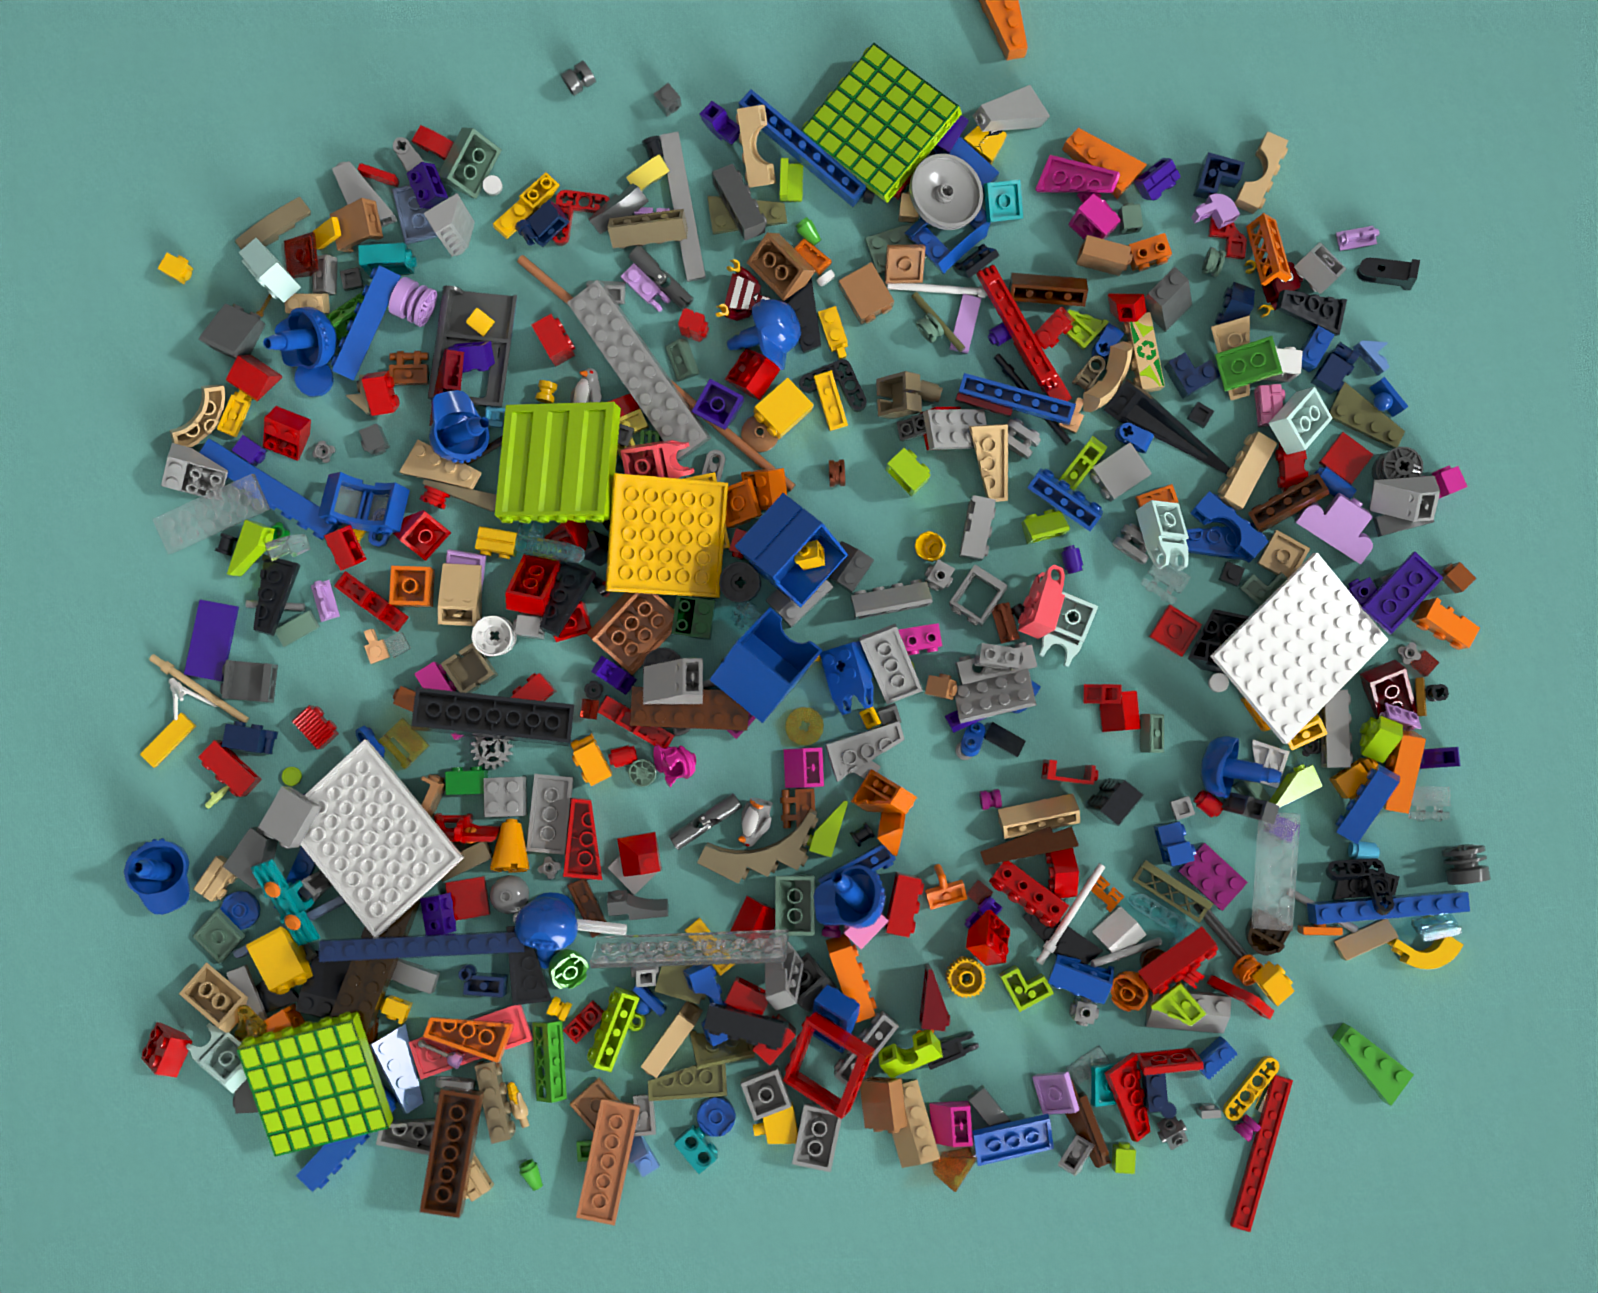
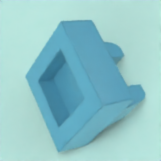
(495, 416)

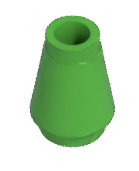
(808, 231)
(531, 1174)

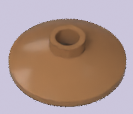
(759, 443)

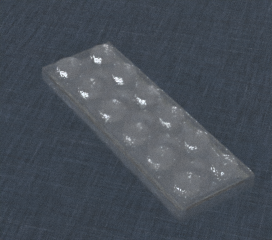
(211, 514)
(1276, 873)

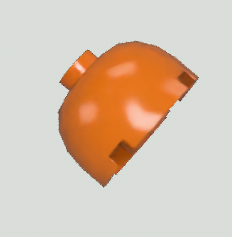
(1129, 991)

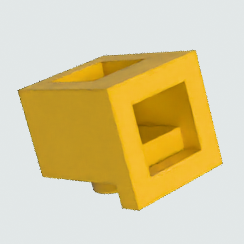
(396, 1008)

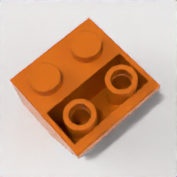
(767, 485)

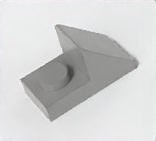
(1076, 1155)

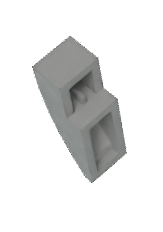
(415, 976)

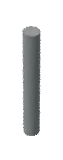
(289, 606)

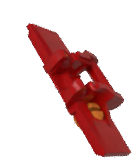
(466, 831)

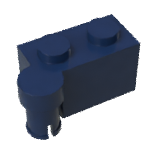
(542, 224)
(1335, 368)
(249, 738)
(483, 983)
(1156, 1095)

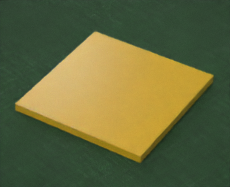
(666, 536)

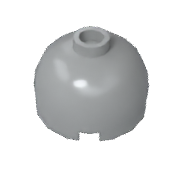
(509, 894)

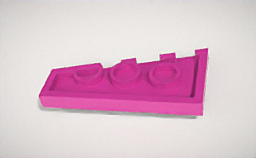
(1075, 177)

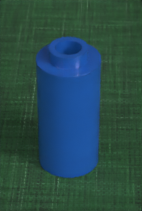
(1335, 483)

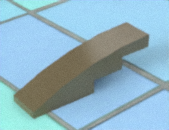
(275, 224)

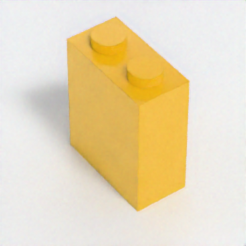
(782, 408)

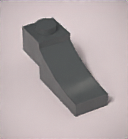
(621, 902)

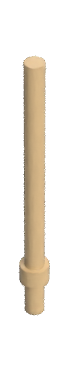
(168, 668)

